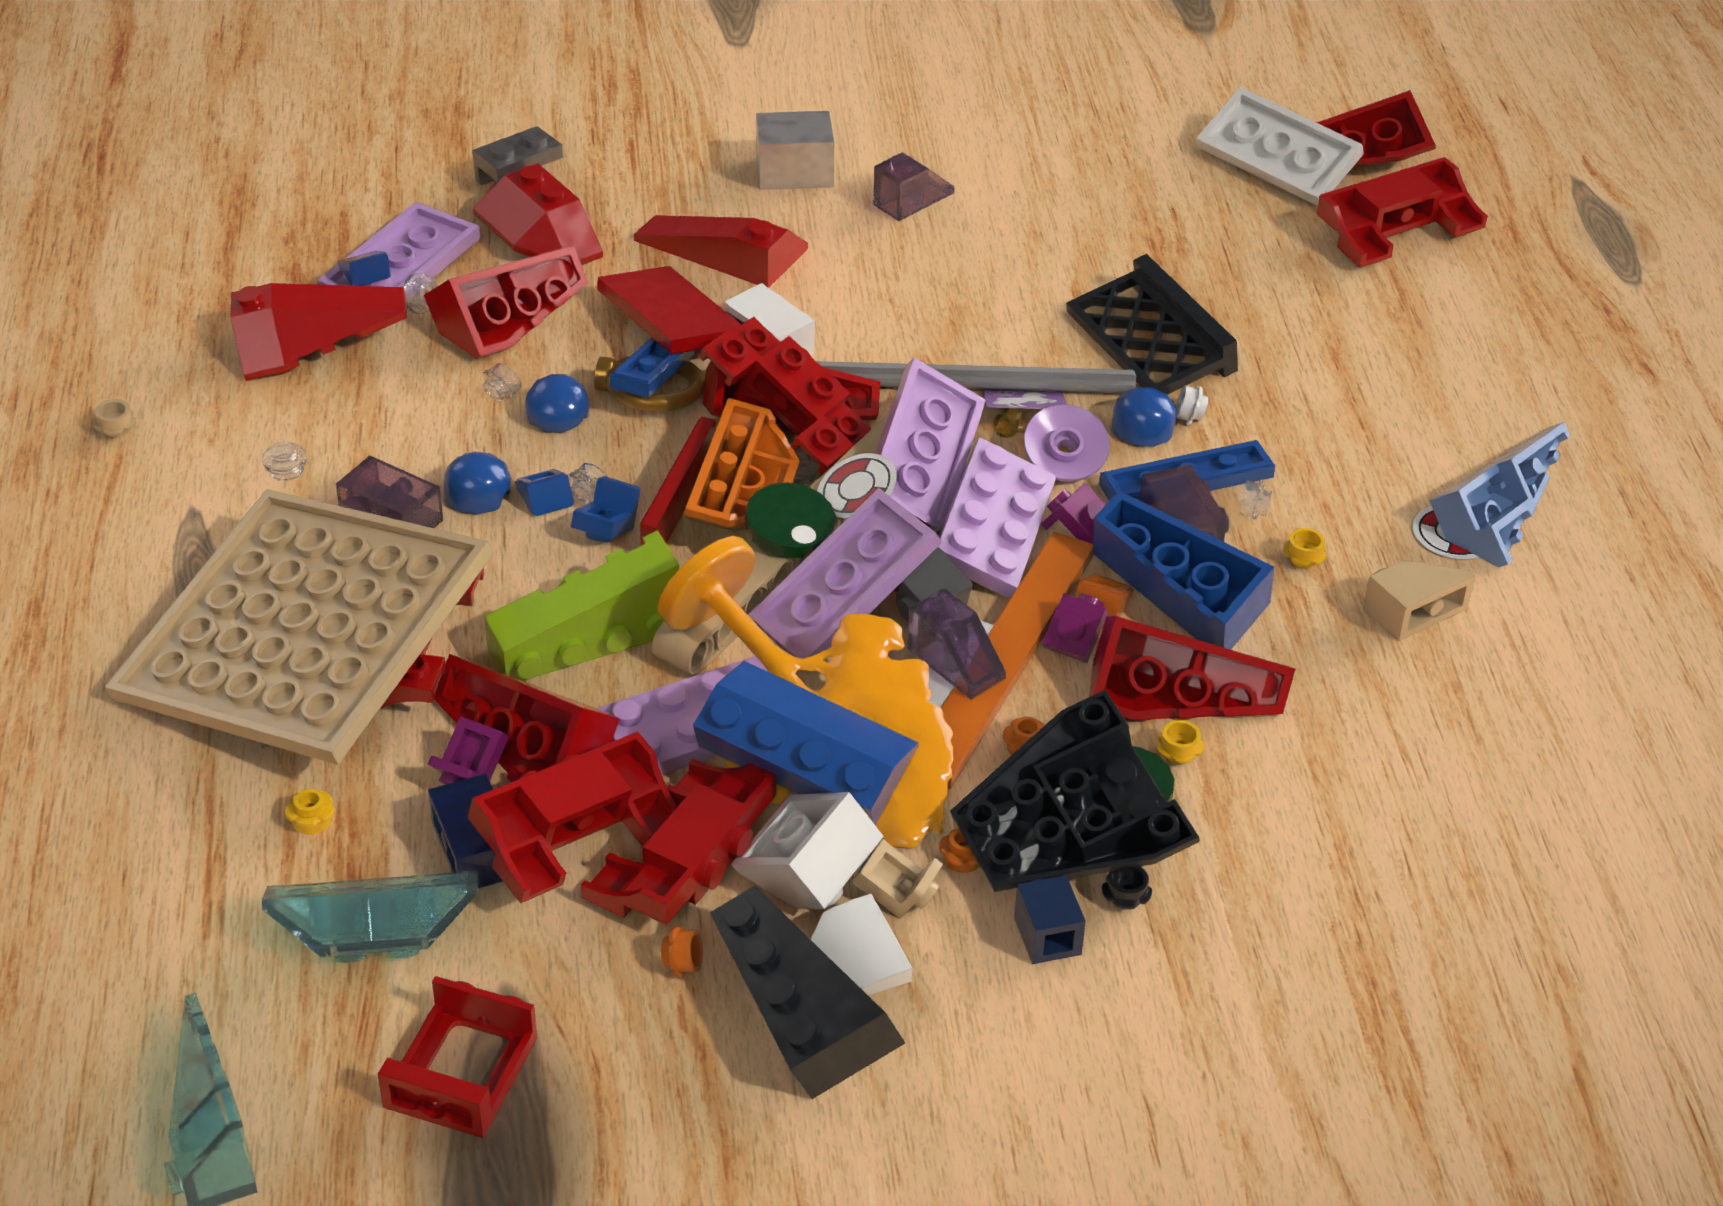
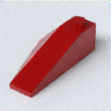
(1386, 129)
(732, 245)
(288, 321)
(539, 722)

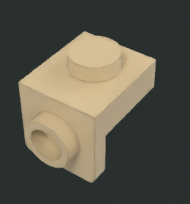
(897, 880)

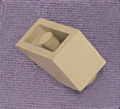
(1416, 596)

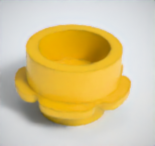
(1305, 548)
(1180, 742)
(310, 811)

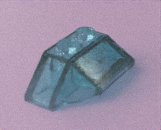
(371, 914)

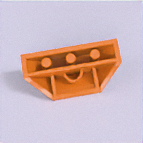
(741, 459)

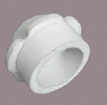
(1191, 404)

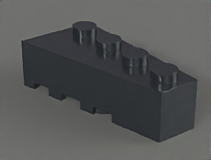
(809, 1004)

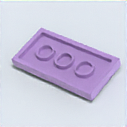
(415, 243)
(929, 440)
(995, 517)
(845, 575)
(668, 715)

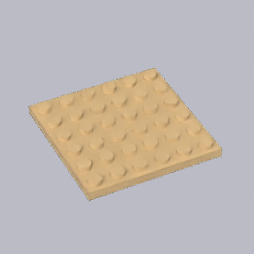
(300, 624)

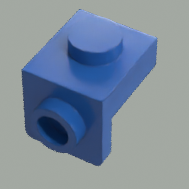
(610, 512)

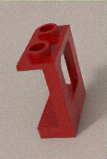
(450, 1101)

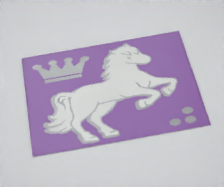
(1023, 399)

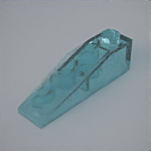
(205, 1124)

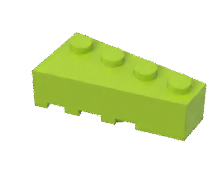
(584, 615)

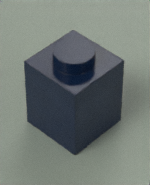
(1049, 919)

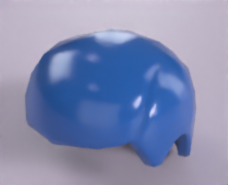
(556, 403)
(1144, 417)
(476, 483)

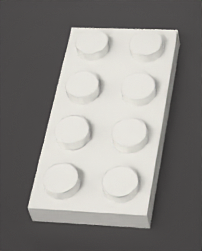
(1279, 146)

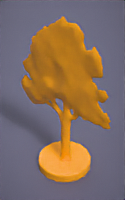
(856, 678)

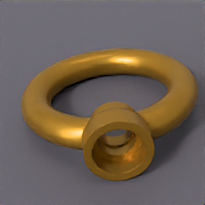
(655, 402)

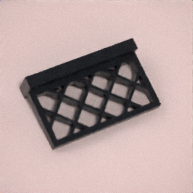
(1178, 315)

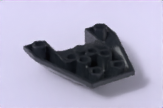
(1071, 804)

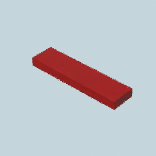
(677, 487)

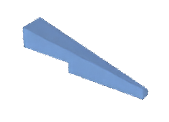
(1491, 504)

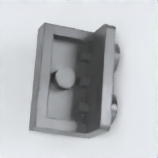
(514, 153)

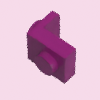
(1075, 512)
(1076, 626)
(470, 752)

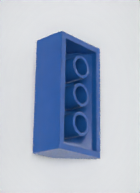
(802, 738)

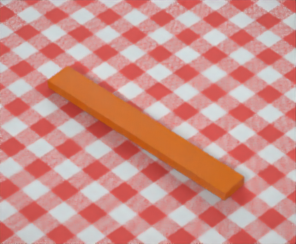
(1016, 639)

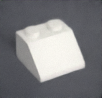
(810, 849)

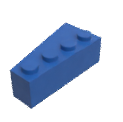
(1182, 570)

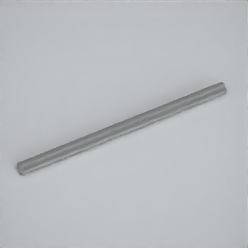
(1003, 377)

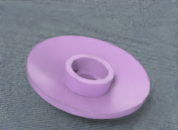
(1069, 428)

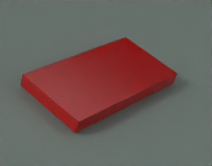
(667, 307)

